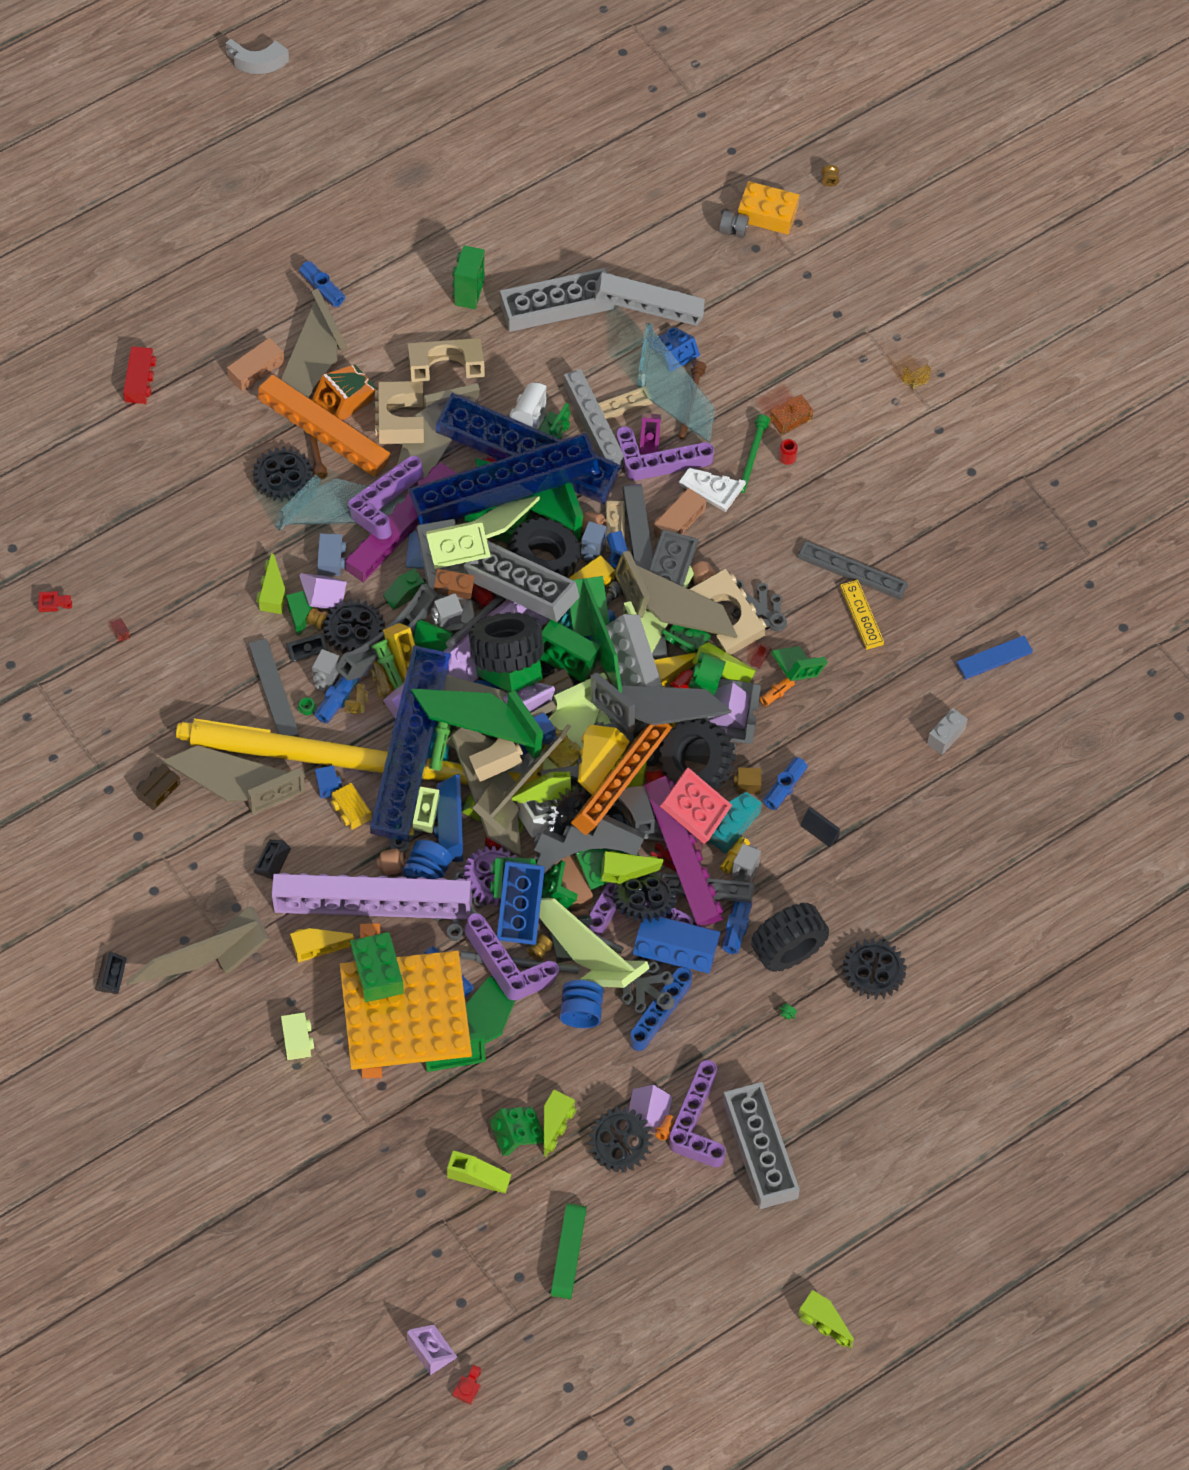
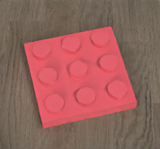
(696, 805)

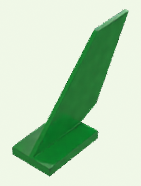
(556, 504)
(590, 617)
(484, 715)
(487, 1017)

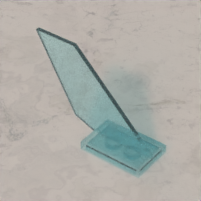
(672, 387)
(325, 503)

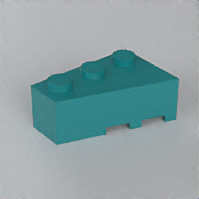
(736, 821)

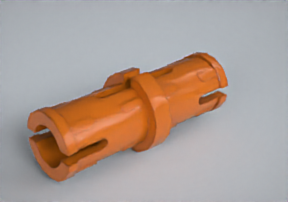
(768, 697)

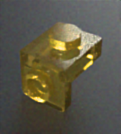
(916, 378)
(358, 706)

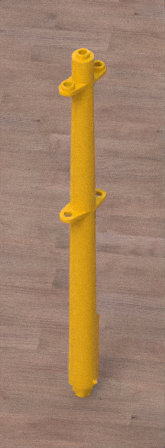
(264, 743)

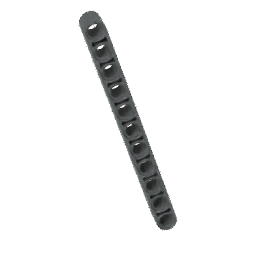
(640, 540)

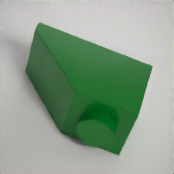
(403, 589)
(299, 610)

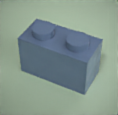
(593, 541)
(330, 554)

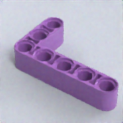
(659, 459)
(366, 504)
(604, 917)
(503, 962)
(692, 1115)

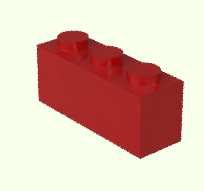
(139, 375)

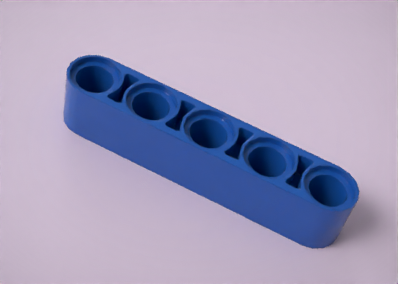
(659, 1017)

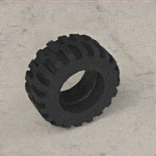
(550, 537)
(506, 642)
(682, 736)
(790, 937)

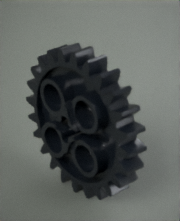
(282, 473)
(354, 626)
(564, 807)
(657, 892)
(892, 972)
(635, 1128)

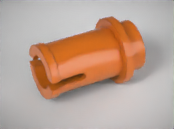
(665, 1128)

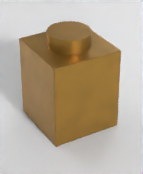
(748, 780)

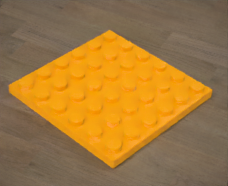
(409, 1027)

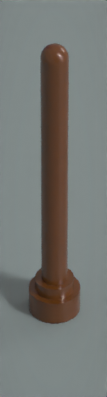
(698, 369)
(318, 469)

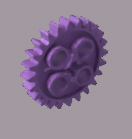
(472, 873)

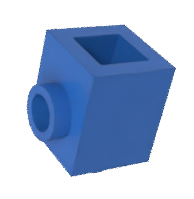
(327, 781)

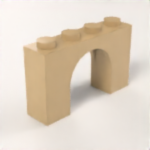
(464, 351)
(394, 428)
(749, 627)
(496, 759)

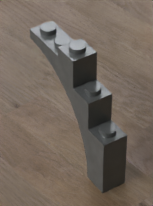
(360, 661)
(632, 802)
(607, 834)

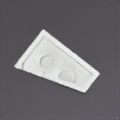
(715, 489)

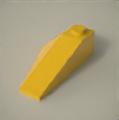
(599, 754)

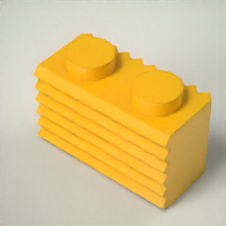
(351, 806)

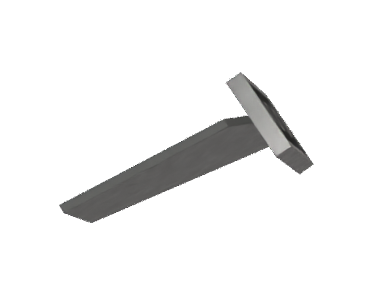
(652, 704)

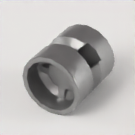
(734, 224)

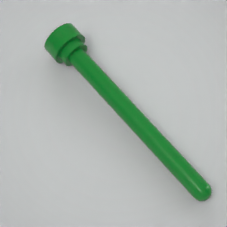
(761, 422)

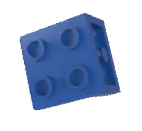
(680, 345)

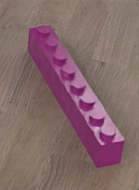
(402, 520)
(685, 858)

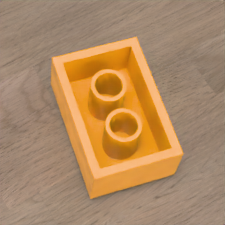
(769, 207)

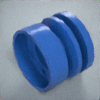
(427, 861)
(581, 1004)

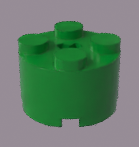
(707, 673)

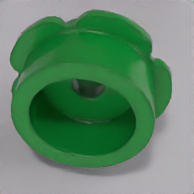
(306, 702)
(787, 1011)

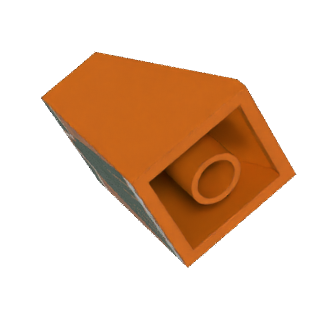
(344, 391)

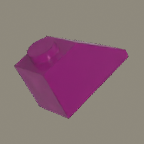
(650, 433)

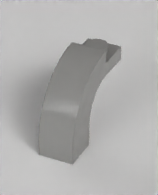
(257, 61)

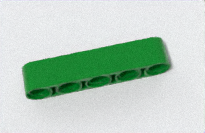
(568, 1251)

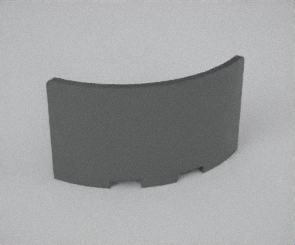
(744, 735)

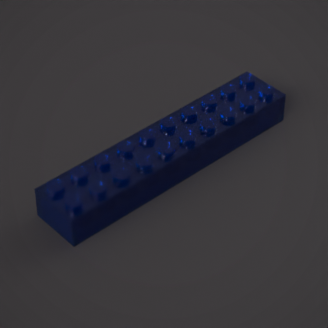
(506, 437)
(505, 480)
(409, 747)

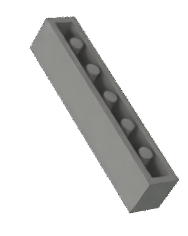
(649, 299)
(592, 417)

